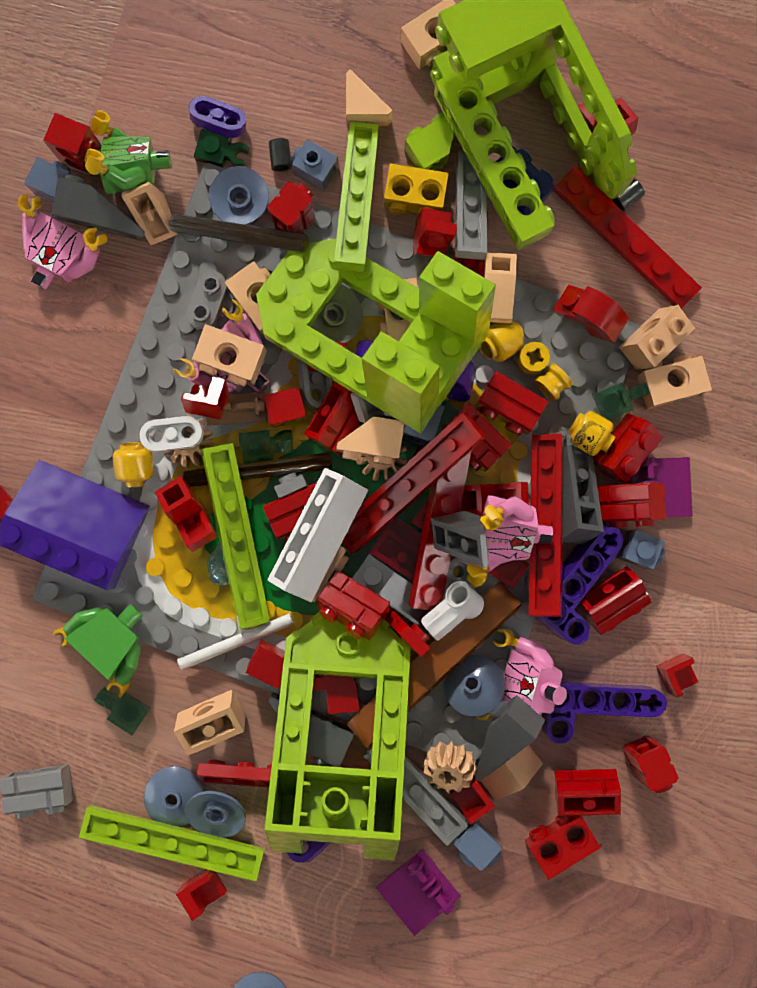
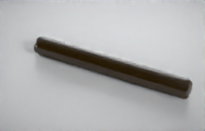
(239, 232)
(268, 468)

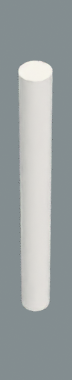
(235, 641)

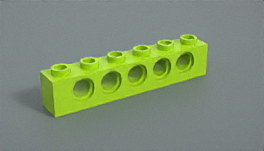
(522, 228)

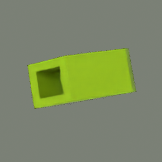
(431, 145)

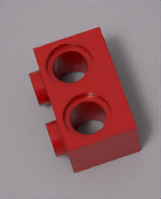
(70, 141)
(566, 850)

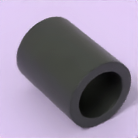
(280, 154)
(630, 196)

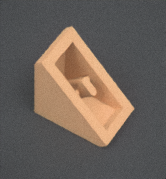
(364, 104)
(150, 212)
(513, 774)

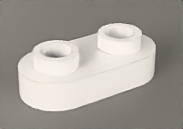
(172, 433)

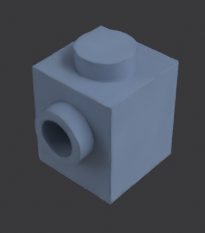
(314, 165)
(44, 177)
(642, 550)
(478, 846)

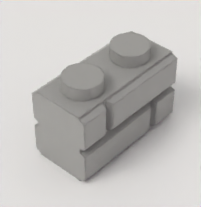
(36, 790)

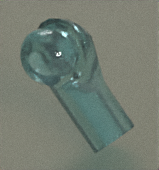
(216, 567)

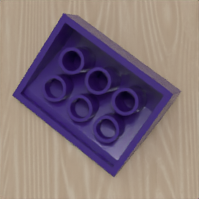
(73, 525)

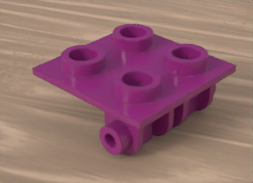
(677, 480)
(418, 892)

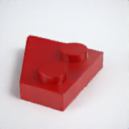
(412, 635)

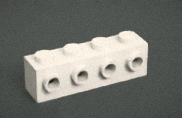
(316, 539)

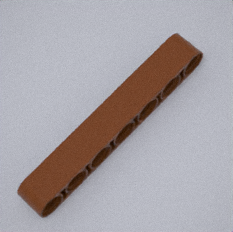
(445, 656)

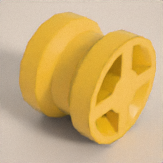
(530, 364)
(553, 382)

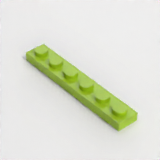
(356, 197)
(235, 535)
(172, 842)

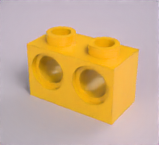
(416, 182)

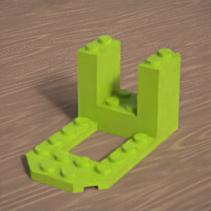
(518, 46)
(400, 377)
(339, 801)

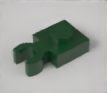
(217, 149)

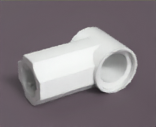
(453, 609)

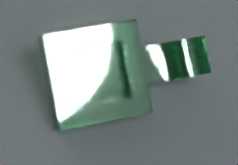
(617, 400)
(261, 446)
(126, 712)

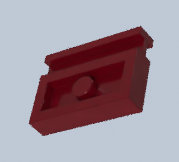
(398, 547)

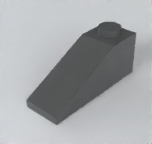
(87, 207)
(580, 497)
(461, 536)
(390, 586)
(511, 730)
(327, 737)

